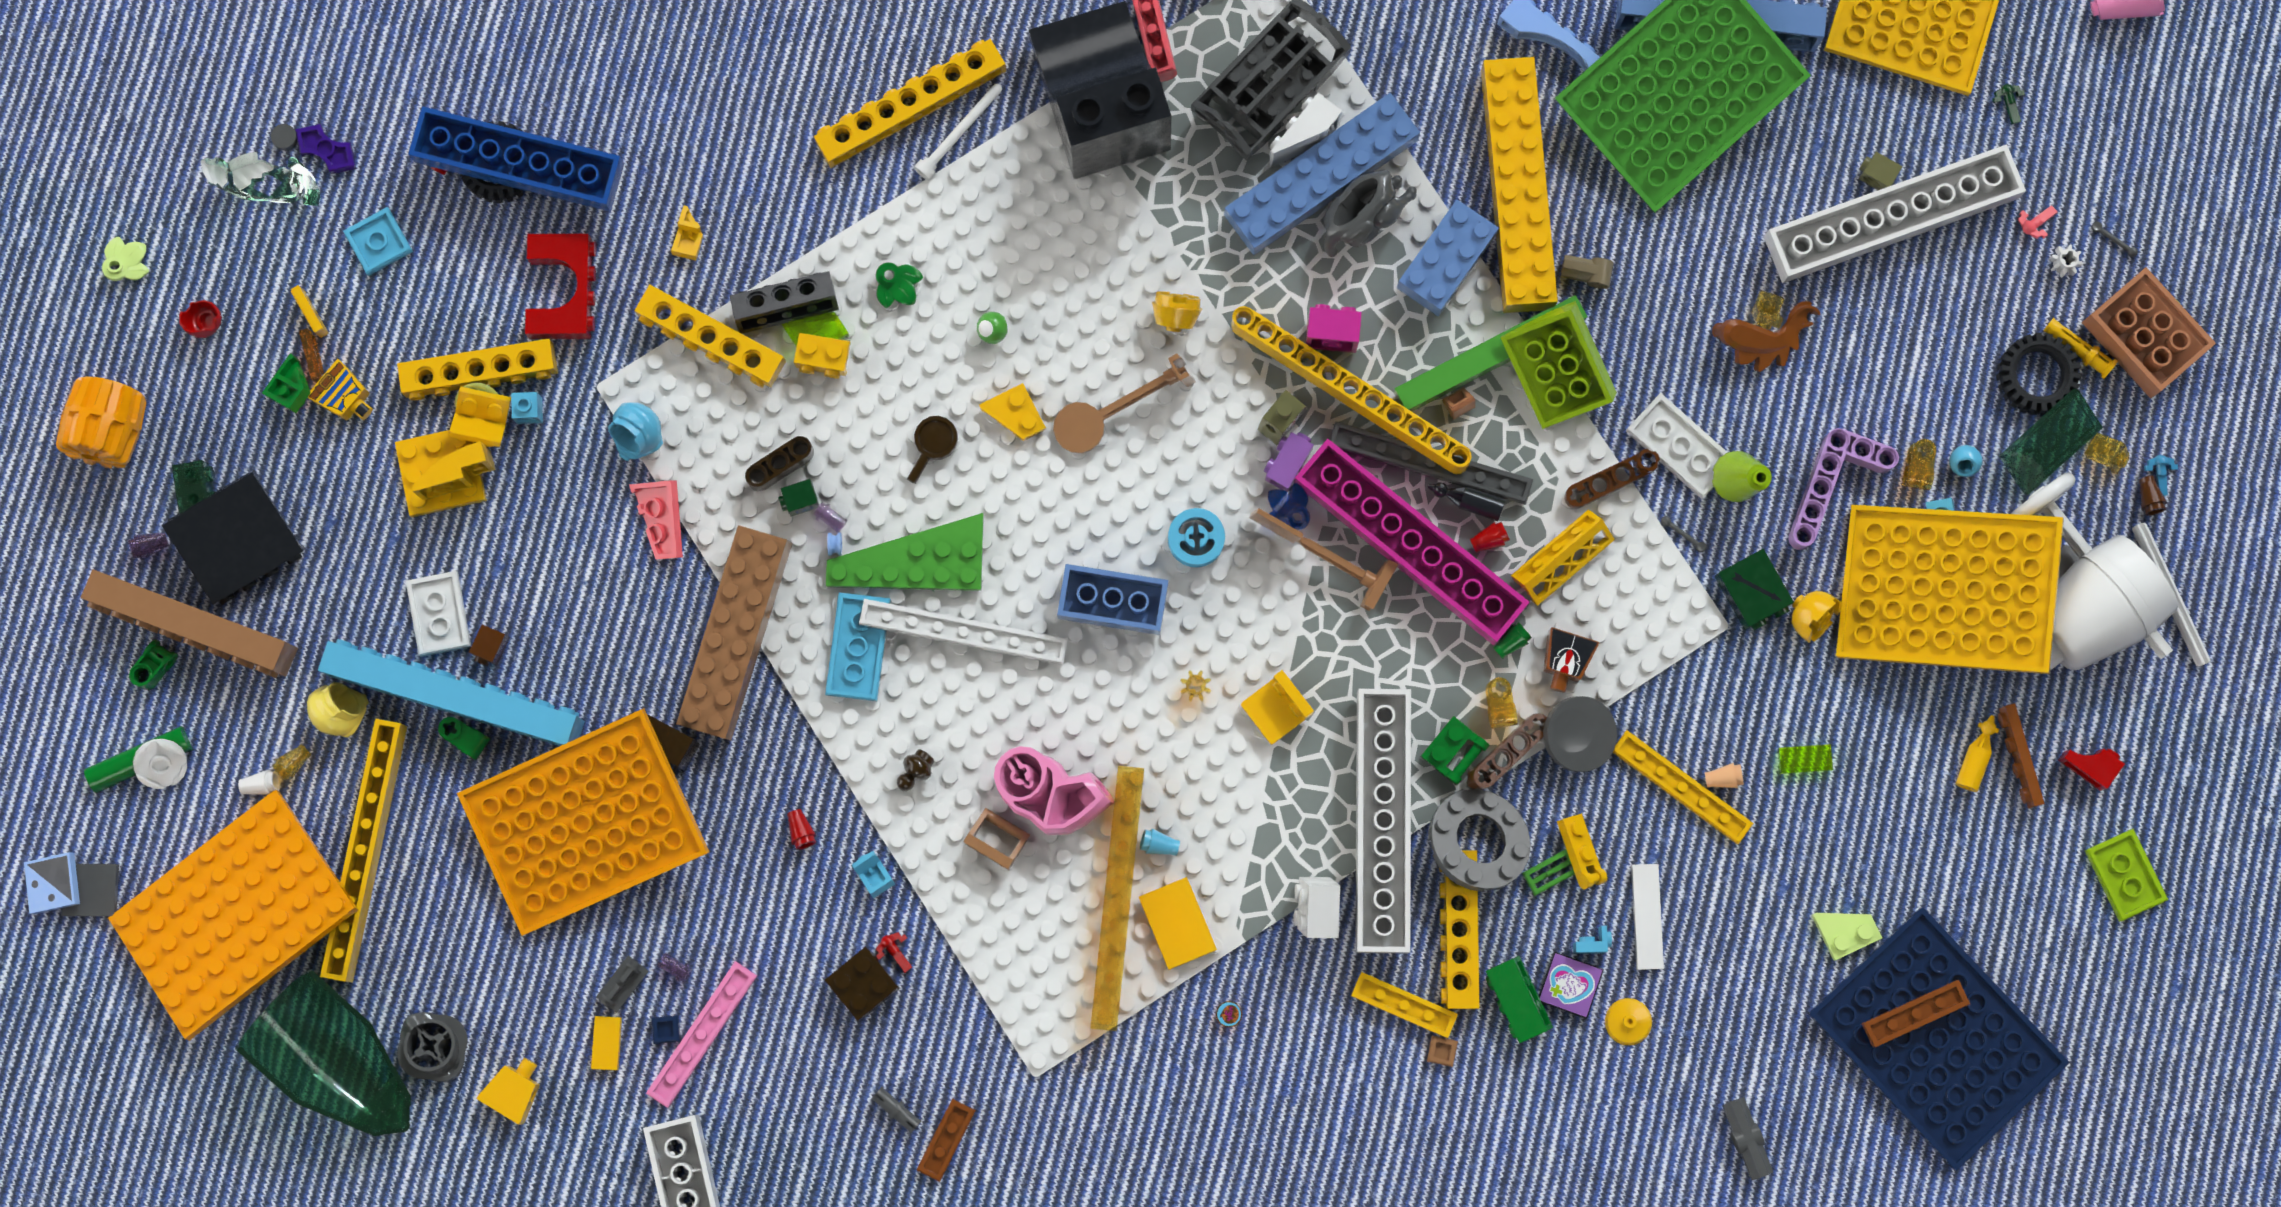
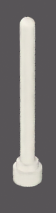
(926, 167)

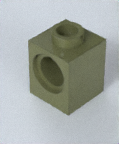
(1879, 171)

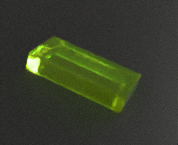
(1805, 759)

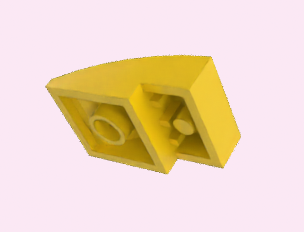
(454, 471)

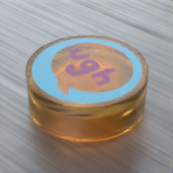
(1228, 1014)

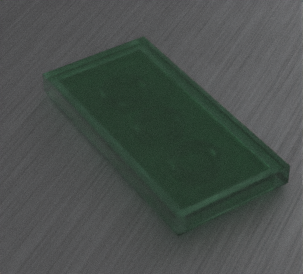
(2050, 441)

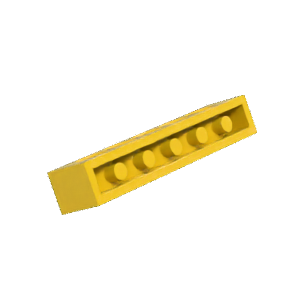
(655, 301)
(412, 372)
(1469, 969)

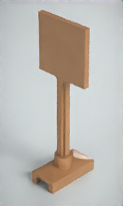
(1374, 582)

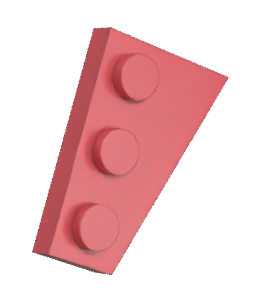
(660, 511)

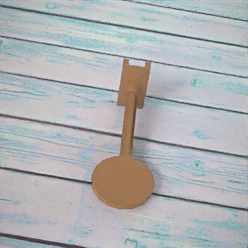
(1081, 426)

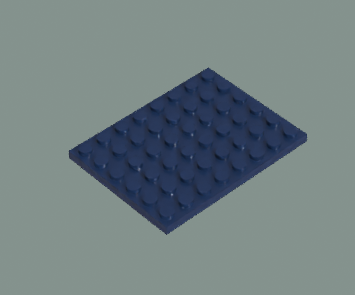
(1953, 1075)

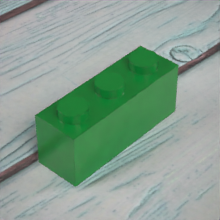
(1518, 999)

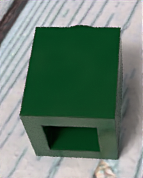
(799, 498)

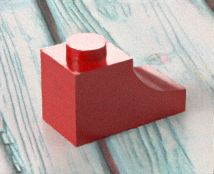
(2095, 769)

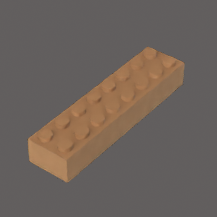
(187, 622)
(734, 632)

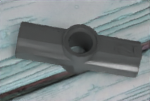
(1747, 1138)

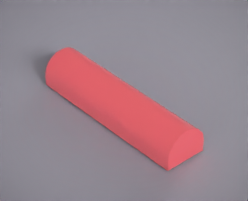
(1155, 38)

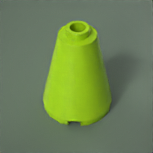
(1739, 476)

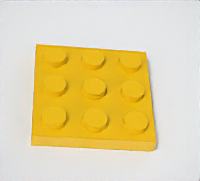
(417, 456)

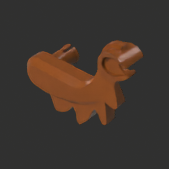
(1762, 344)

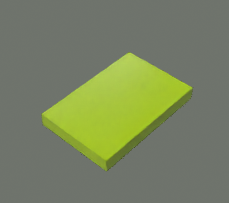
(2126, 875)

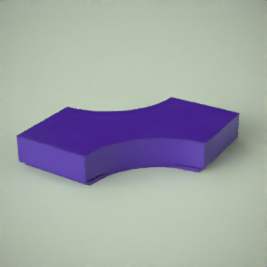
(336, 155)

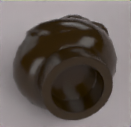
(917, 767)

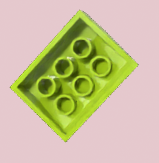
(1559, 365)

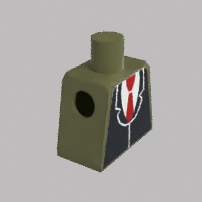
(1282, 417)

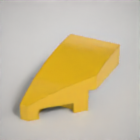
(688, 237)

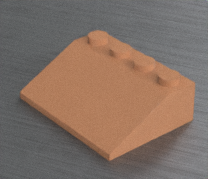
(2148, 333)

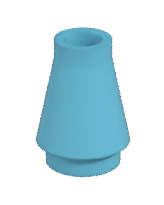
(1158, 843)

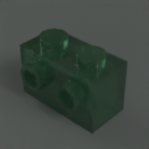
(192, 482)

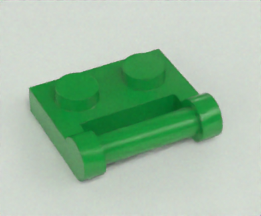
(1448, 744)

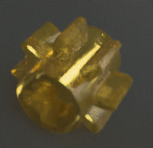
(1199, 679)

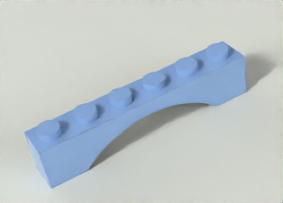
(1526, 21)

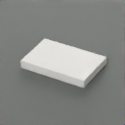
(438, 613)

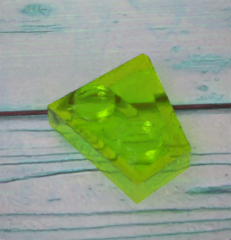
(821, 325)

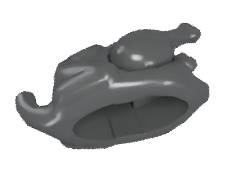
(1364, 210)

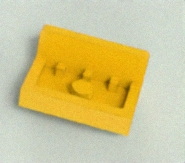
(822, 355)

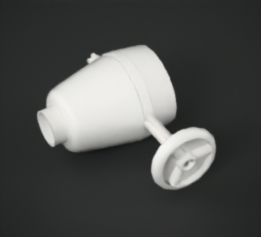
(2107, 595)

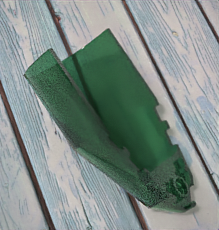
(327, 1058)

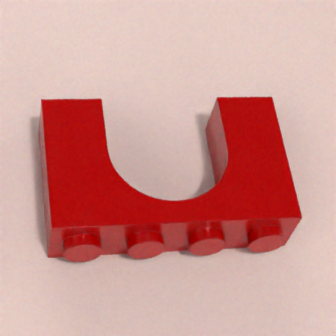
(574, 317)

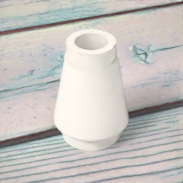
(260, 783)

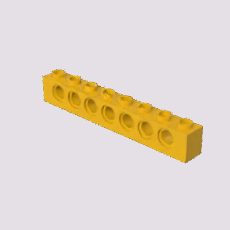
(903, 115)

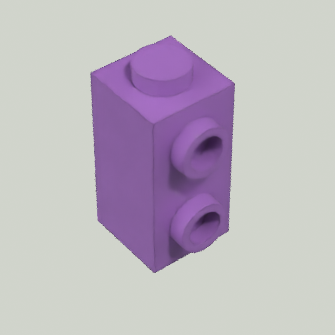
(1289, 461)

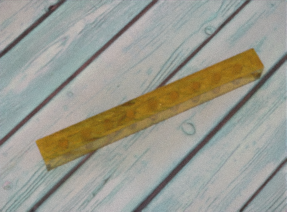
(1117, 898)

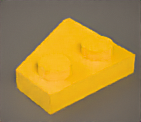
(1016, 412)

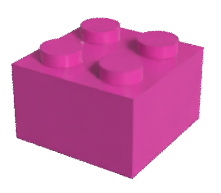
(1333, 328)

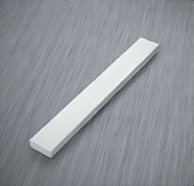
(963, 631)

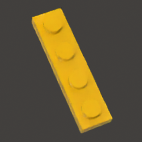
(1404, 1005)

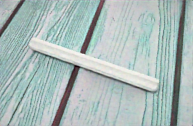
(2181, 615)

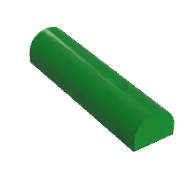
(120, 767)

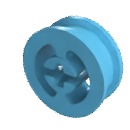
(1175, 539)

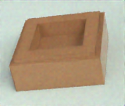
(1442, 1051)

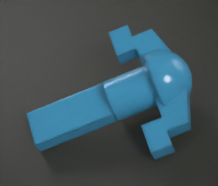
(2161, 472)

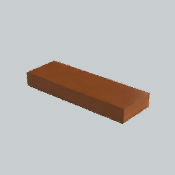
(946, 1140)

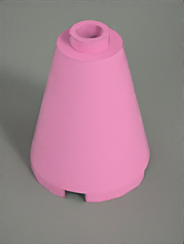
(2127, 8)

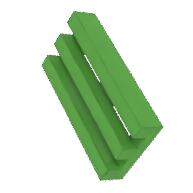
(1531, 882)

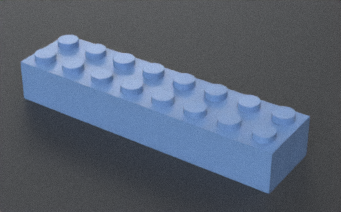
(1795, 24)
(1321, 173)

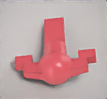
(2030, 227)

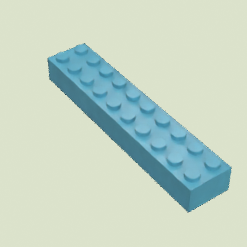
(445, 693)

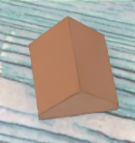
(1459, 403)

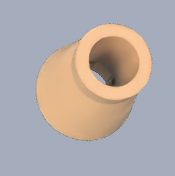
(1725, 777)

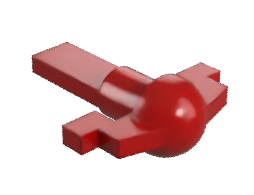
(888, 943)

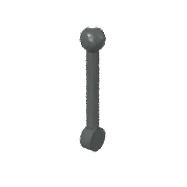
(2097, 227)
(1700, 546)

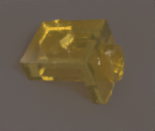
(1767, 310)
(2108, 452)

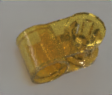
(1919, 469)
(1501, 709)

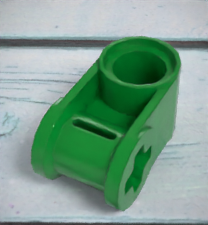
(153, 664)
(465, 739)

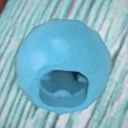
(1965, 461)

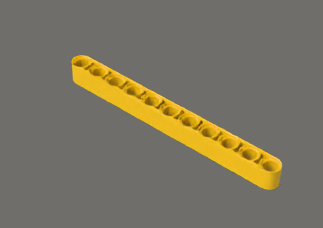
(1355, 401)

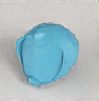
(635, 431)

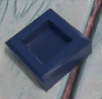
(666, 1029)

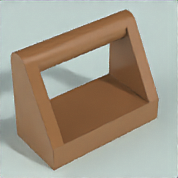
(989, 851)

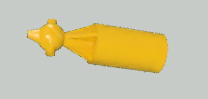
(1977, 757)

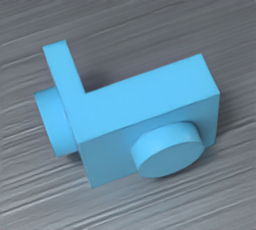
(873, 874)

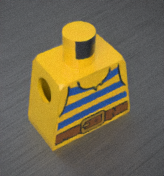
(341, 393)

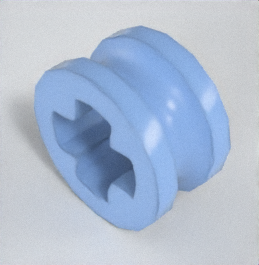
(834, 544)

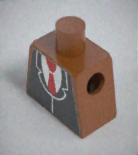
(1567, 657)

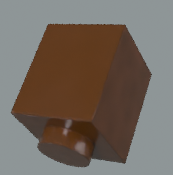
(488, 646)

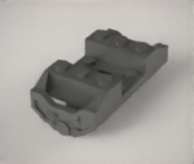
(1264, 104)

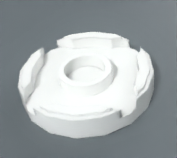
(160, 763)

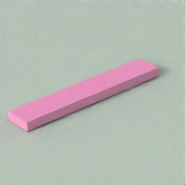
(701, 1034)

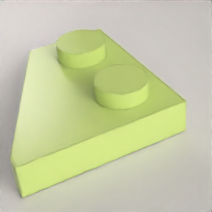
(1846, 932)

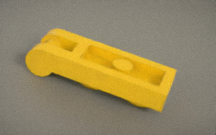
(1581, 852)

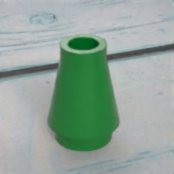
(1512, 640)

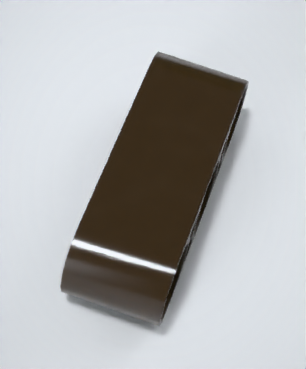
(773, 475)

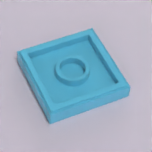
(378, 241)

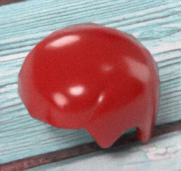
(201, 319)

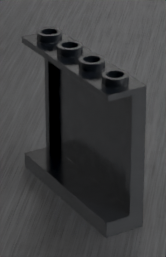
(233, 538)

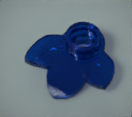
(1287, 503)

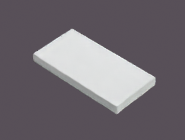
(1679, 443)

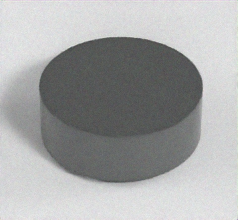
(284, 137)

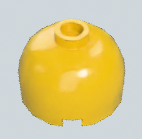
(1813, 614)

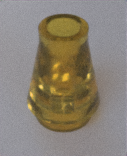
(291, 762)

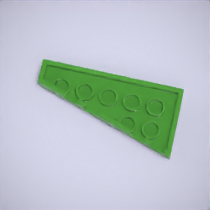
(931, 560)

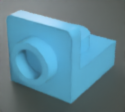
(1589, 946)

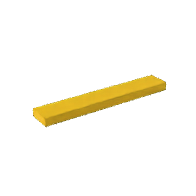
(1682, 787)

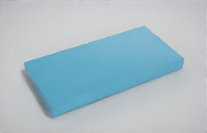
(855, 652)

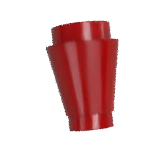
(1490, 537)
(800, 830)

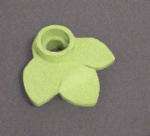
(127, 257)

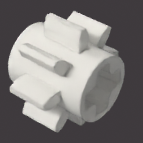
(2071, 257)

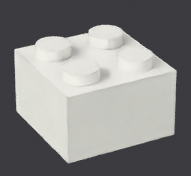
(1317, 907)

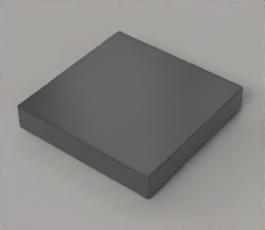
(96, 891)

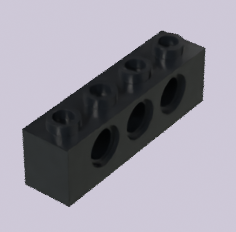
(784, 302)

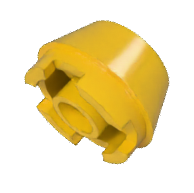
(1176, 310)

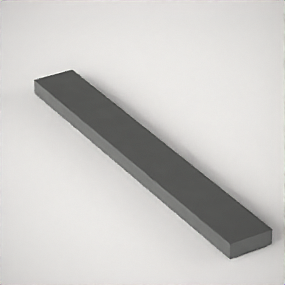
(1400, 455)

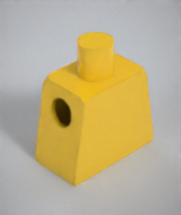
(512, 1091)

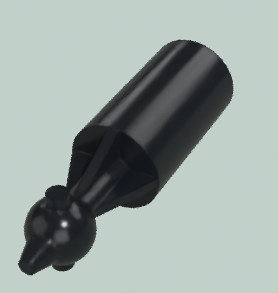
(1471, 500)

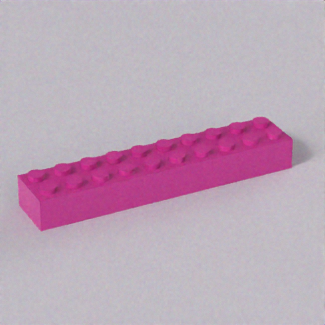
(1411, 542)

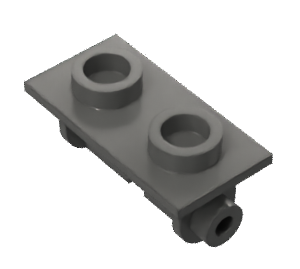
(622, 984)

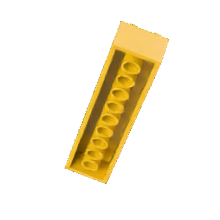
(1518, 185)

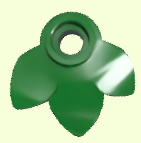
(900, 286)

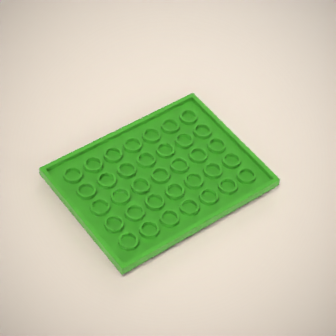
(1681, 91)

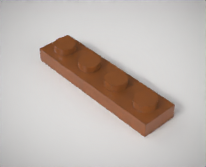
(2023, 766)
(1915, 1013)

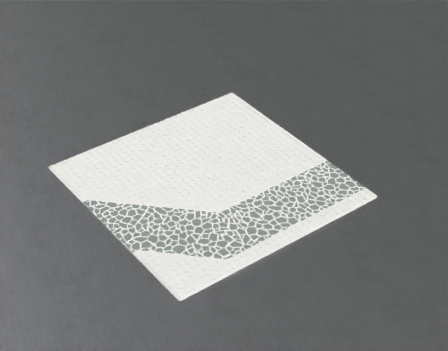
(1077, 287)

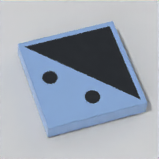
(51, 883)

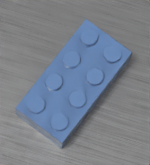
(1447, 257)
(1112, 599)

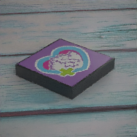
(1570, 985)

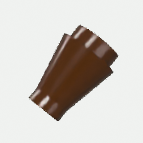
(2151, 496)

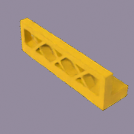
(1561, 552)

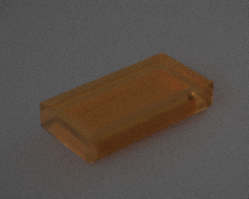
(312, 354)

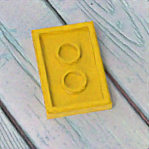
(1177, 923)

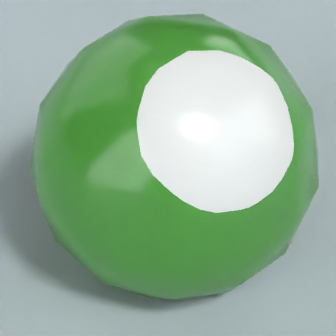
(992, 327)

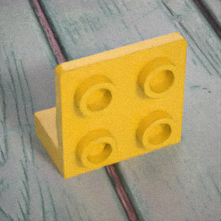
(480, 417)
(1277, 707)

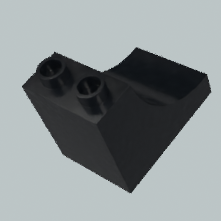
(1102, 90)

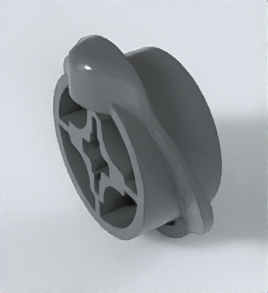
(414, 1027)

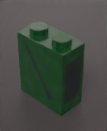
(1754, 590)

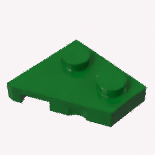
(288, 385)

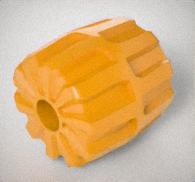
(101, 422)

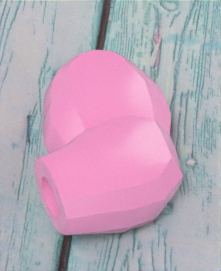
(1046, 795)

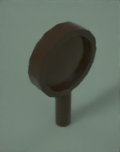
(935, 440)

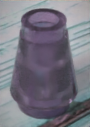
(147, 544)

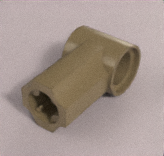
(1594, 271)

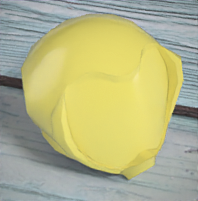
(336, 709)

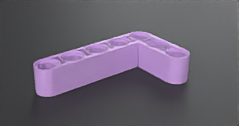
(1829, 478)

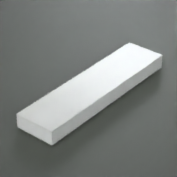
(1647, 916)

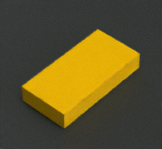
(309, 311)
(606, 1043)

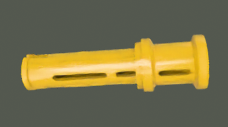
(2091, 355)

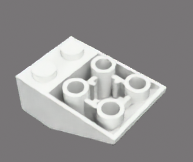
(1313, 124)

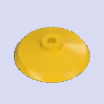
(1628, 1021)

